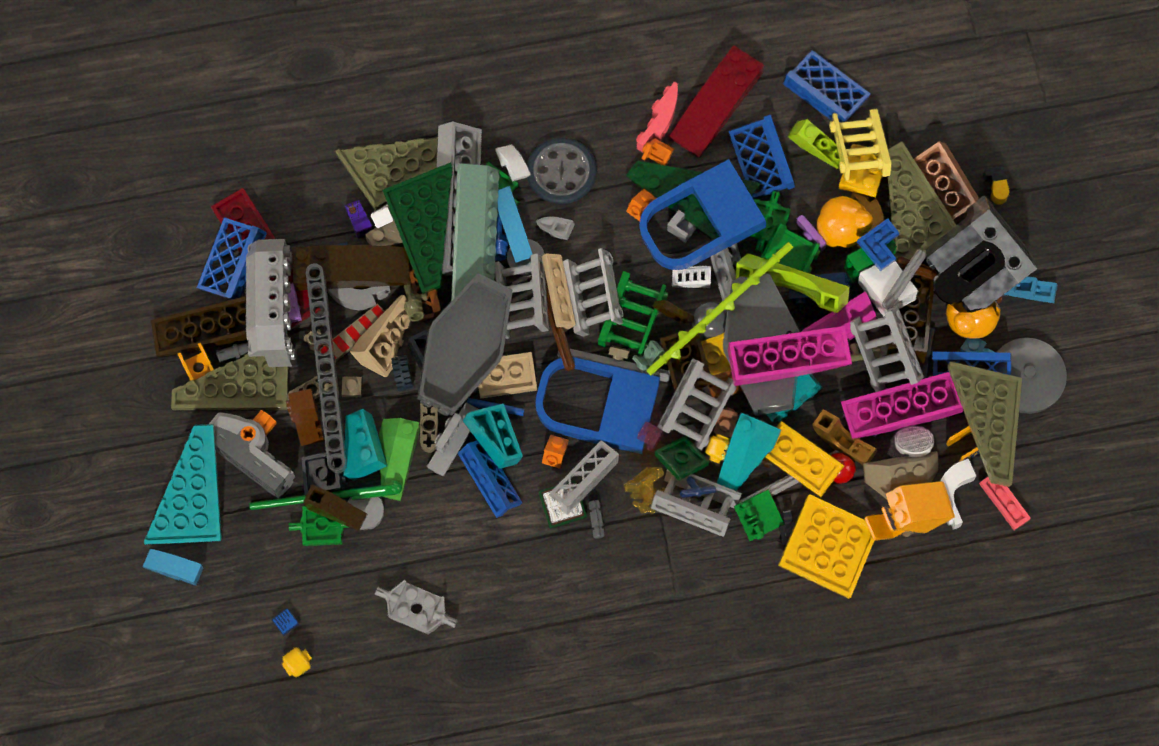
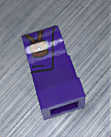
(358, 218)

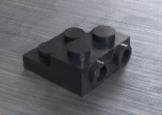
(318, 473)

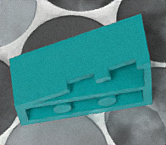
(806, 388)
(495, 434)
(362, 446)

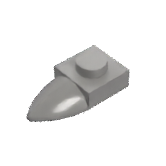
(556, 226)

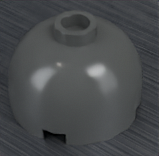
(716, 326)

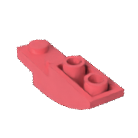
(663, 115)

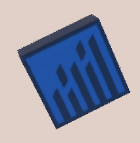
(285, 622)

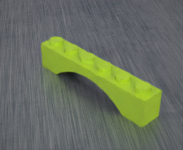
(824, 292)

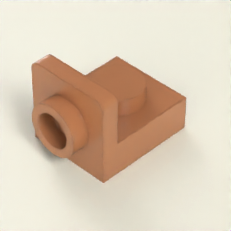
(726, 423)

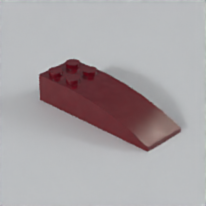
(717, 101)

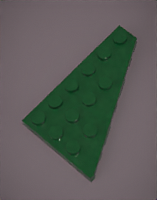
(662, 179)
(421, 218)

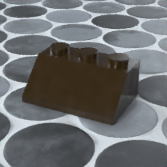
(690, 351)

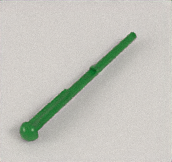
(356, 494)

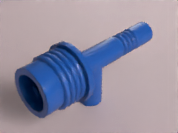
(501, 242)

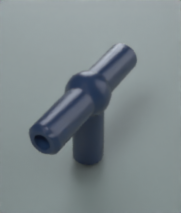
(695, 489)

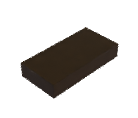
(673, 312)

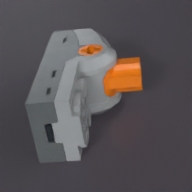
(246, 447)

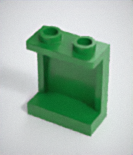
(799, 256)

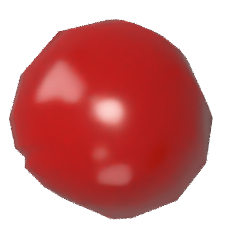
(848, 470)

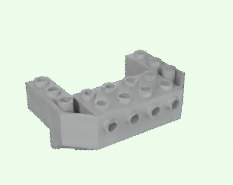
(264, 334)

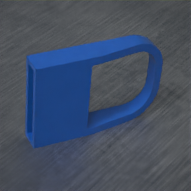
(724, 203)
(626, 408)

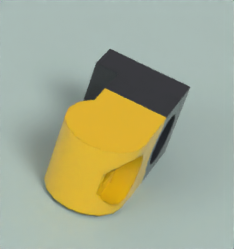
(998, 184)

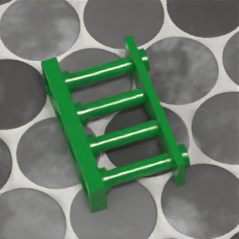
(624, 285)

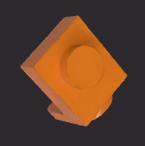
(657, 151)
(639, 203)
(555, 451)

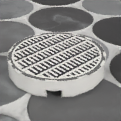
(914, 441)

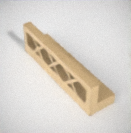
(558, 291)

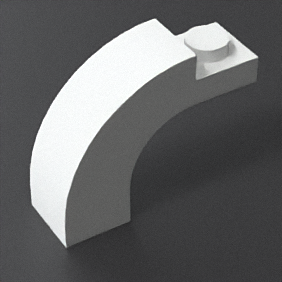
(956, 476)

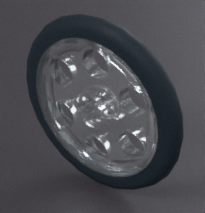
(560, 194)

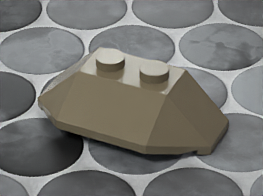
(900, 471)

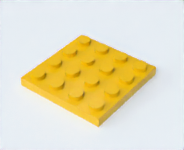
(828, 546)

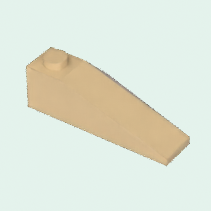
(383, 339)

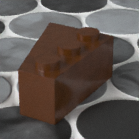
(305, 414)

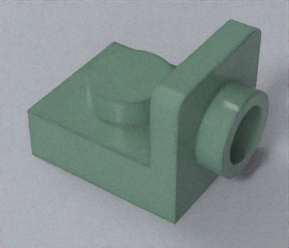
(650, 355)

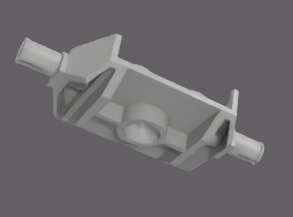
(405, 596)

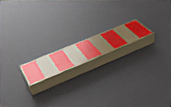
(348, 337)

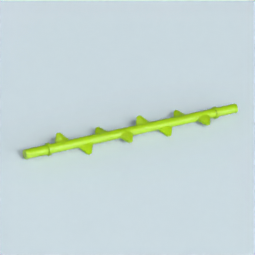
(711, 314)

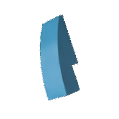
(173, 566)

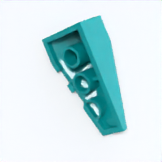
(746, 450)

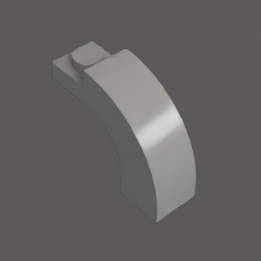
(359, 299)

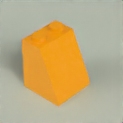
(920, 506)

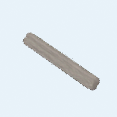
(903, 279)

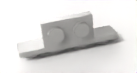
(450, 441)

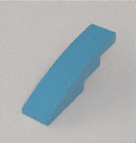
(513, 225)
(1035, 290)

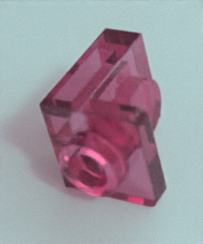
(650, 435)

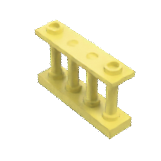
(876, 135)

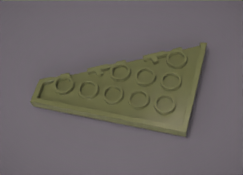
(236, 386)
(992, 413)

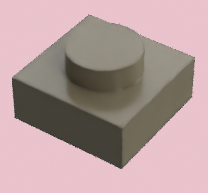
(619, 353)
(351, 386)

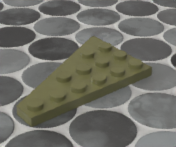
(387, 165)
(914, 205)

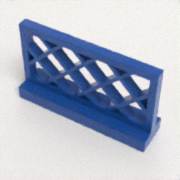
(815, 96)
(777, 152)
(237, 280)

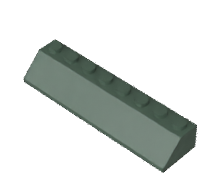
(474, 224)

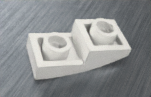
(513, 161)

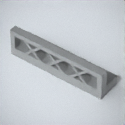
(724, 270)
(588, 483)

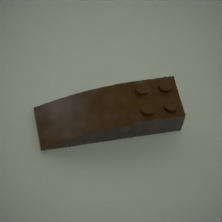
(352, 266)
(917, 317)
(211, 325)

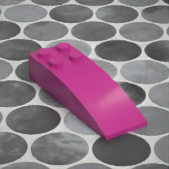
(788, 355)
(902, 406)

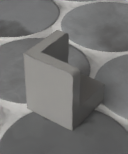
(680, 227)

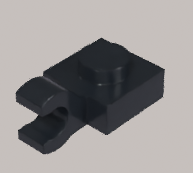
(787, 528)

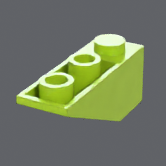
(815, 142)

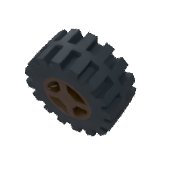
(402, 373)

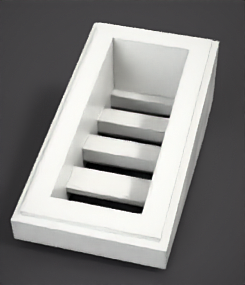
(382, 216)
(692, 284)

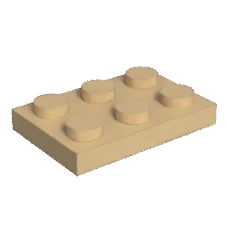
(511, 376)

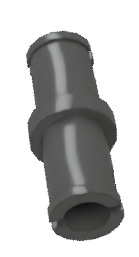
(233, 351)

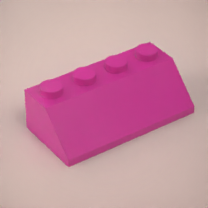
(856, 307)

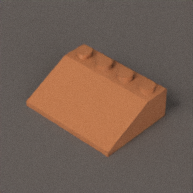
(947, 180)

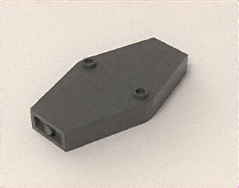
(762, 314)
(464, 344)

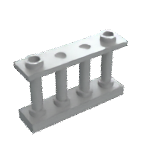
(538, 286)
(576, 288)
(900, 337)
(678, 405)
(692, 513)

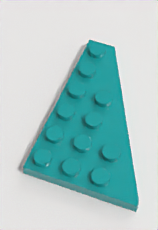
(192, 497)

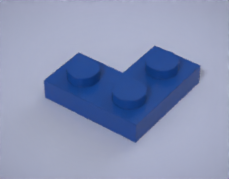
(875, 243)

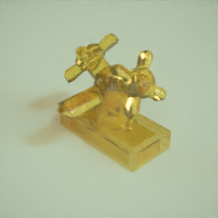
(643, 488)

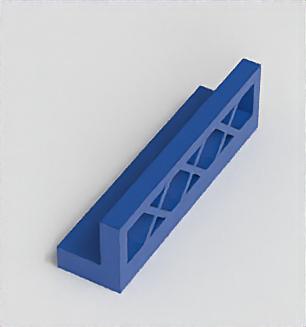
(971, 357)
(486, 479)

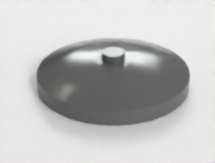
(1041, 373)

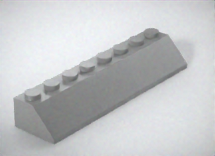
(456, 145)

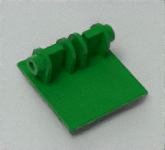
(759, 515)

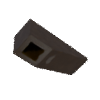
(334, 508)

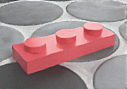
(1006, 503)

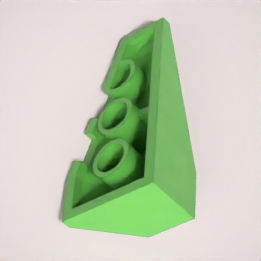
(398, 443)

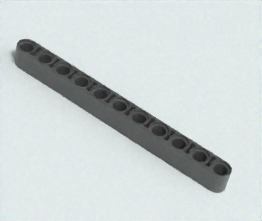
(326, 358)

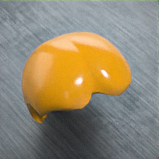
(843, 221)
(973, 324)

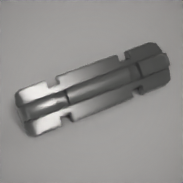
(596, 519)

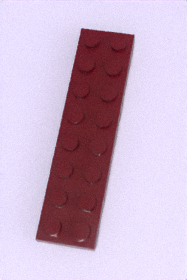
(241, 209)

